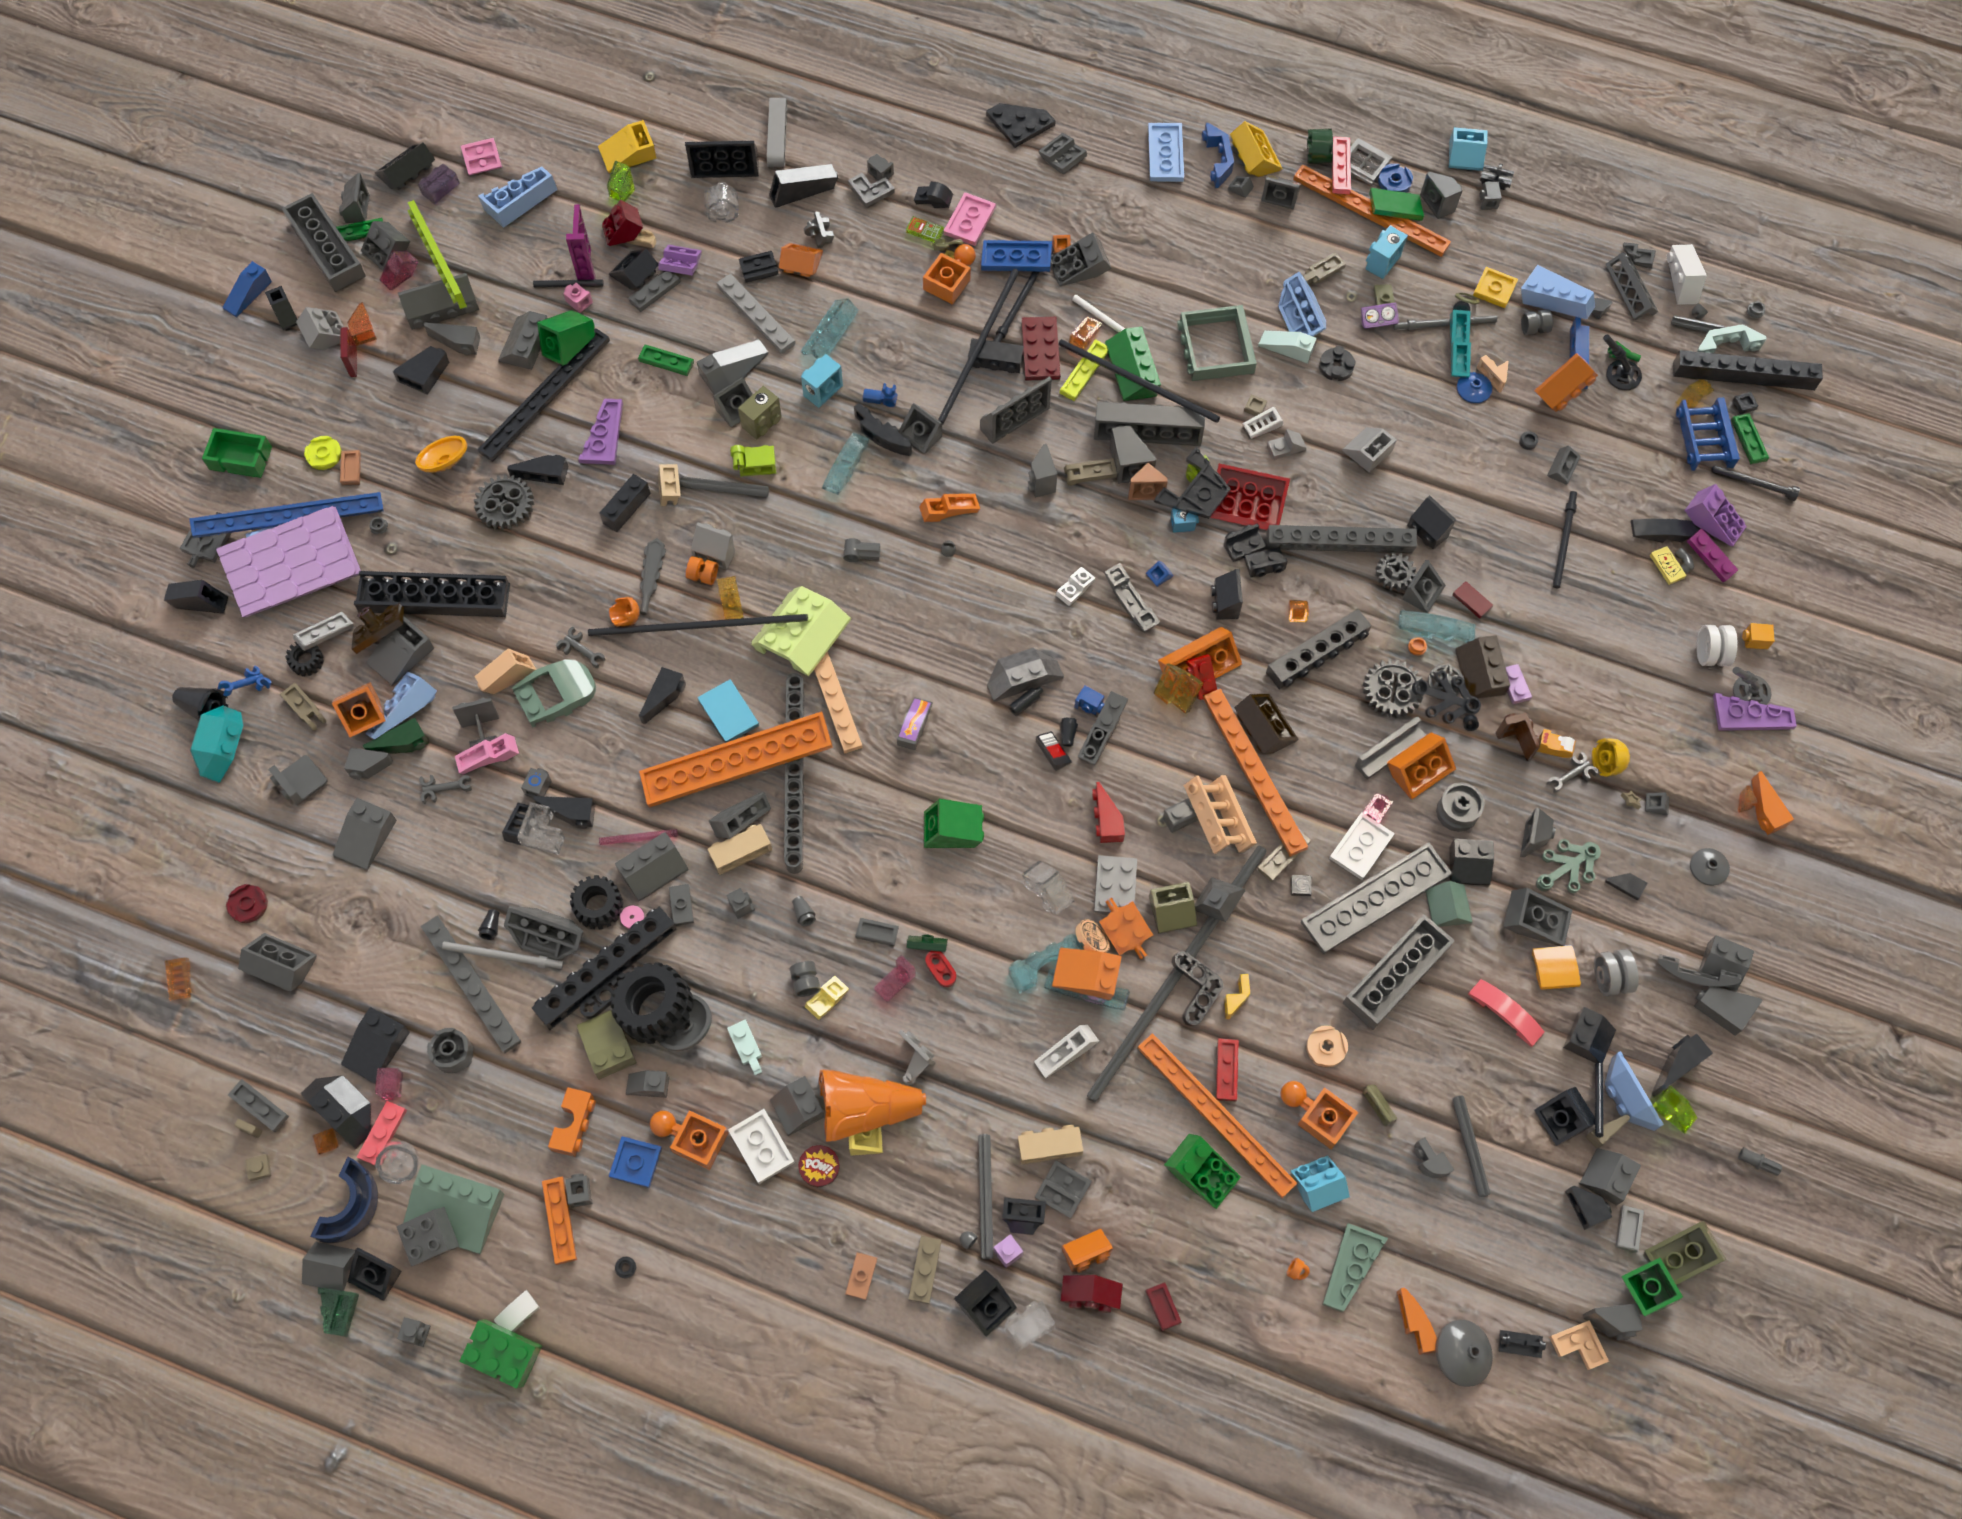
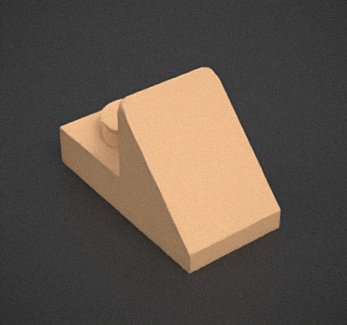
(1495, 374)

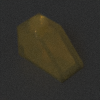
(730, 598)

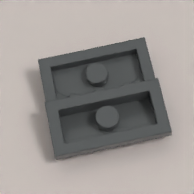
(1062, 153)
(1063, 1189)

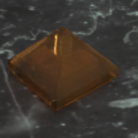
(325, 1141)

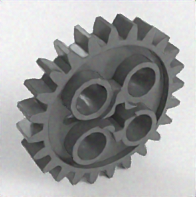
(504, 502)
(1376, 684)

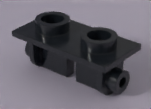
(1521, 1344)

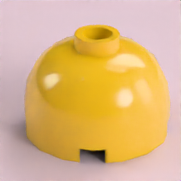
(1610, 757)

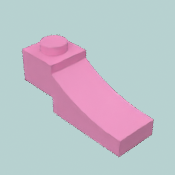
(487, 753)

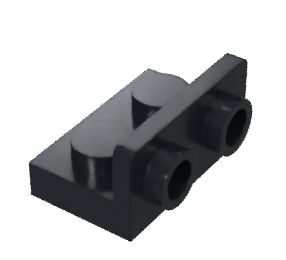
(1244, 542)
(1265, 562)

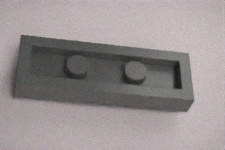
(654, 290)
(258, 1105)

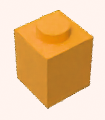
(1758, 636)

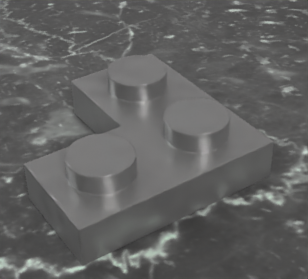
(868, 192)

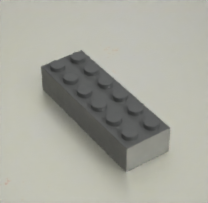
(323, 242)
(1150, 422)
(1398, 972)

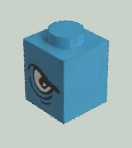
(1183, 521)

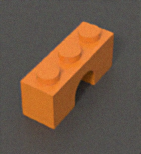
(568, 1140)

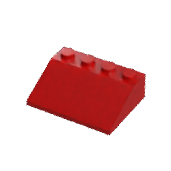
(1252, 498)

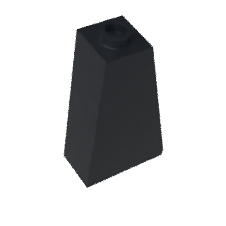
(801, 183)

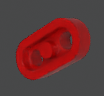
(941, 969)

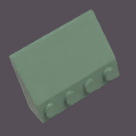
(467, 1203)

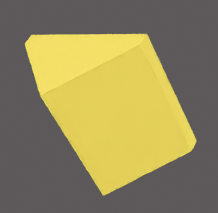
(866, 1142)

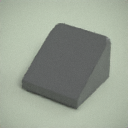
(1241, 186)
(1601, 307)
(1657, 803)

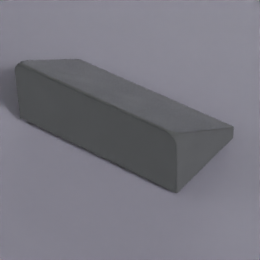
(1564, 465)

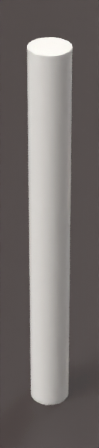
(1097, 313)

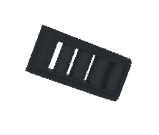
(511, 833)

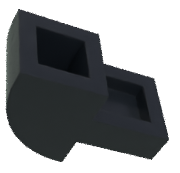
(935, 194)

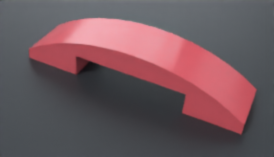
(1507, 1010)

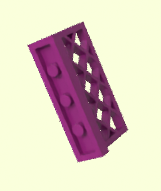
(580, 247)

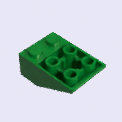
(1202, 1170)

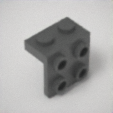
(298, 779)

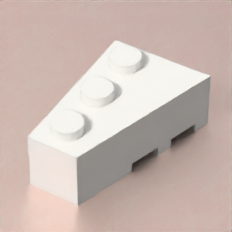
(1686, 274)

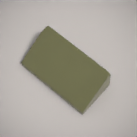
(1379, 1104)

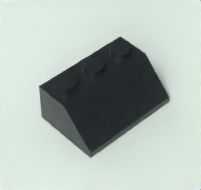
(406, 166)

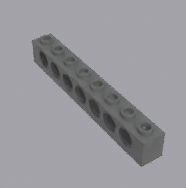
(1341, 539)

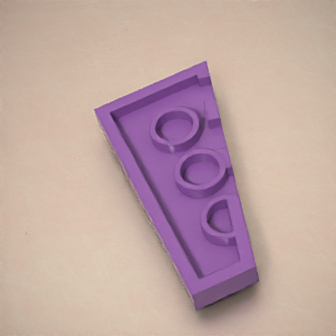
(604, 435)
(1746, 715)

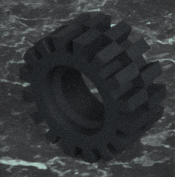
(307, 667)

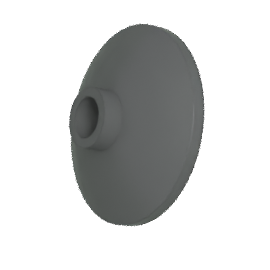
(1704, 871)

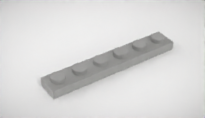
(756, 313)

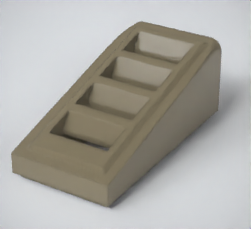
(1609, 1130)

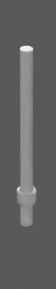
(541, 961)

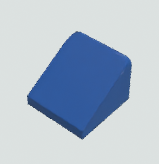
(1159, 573)

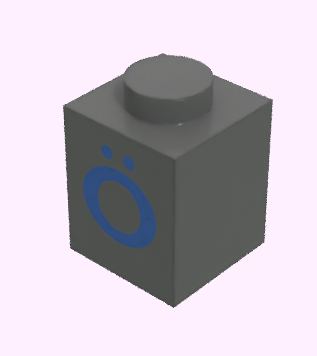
(536, 783)

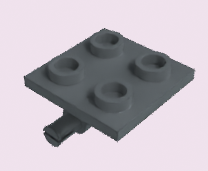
(476, 713)

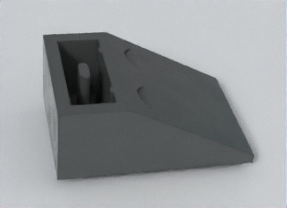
(1080, 261)
(399, 652)

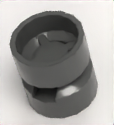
(1540, 322)
(804, 977)

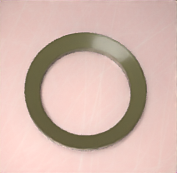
(1477, 301)

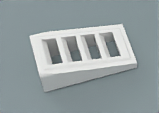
(1272, 412)

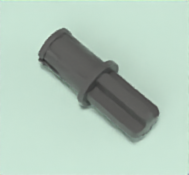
(1760, 1161)

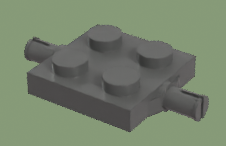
(203, 547)

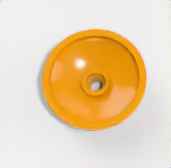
(441, 454)

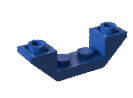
(1217, 138)

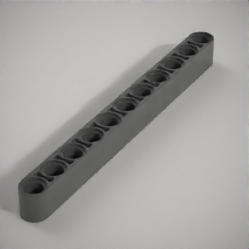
(794, 780)

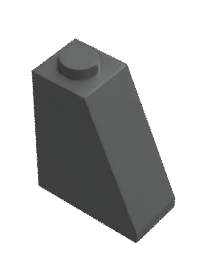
(1727, 1007)

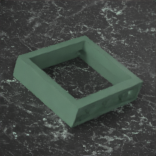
(1212, 316)

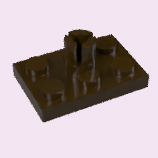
(376, 626)

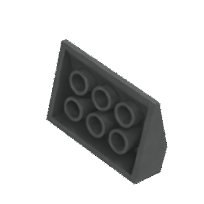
(1017, 411)

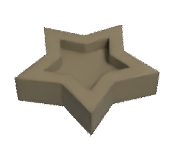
(1631, 799)

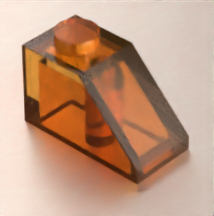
(361, 326)

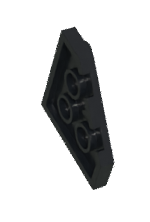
(1019, 122)

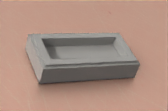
(1629, 1228)

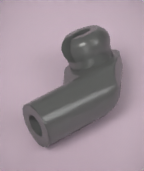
(1687, 559)

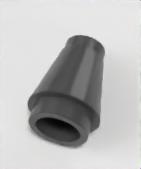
(804, 913)

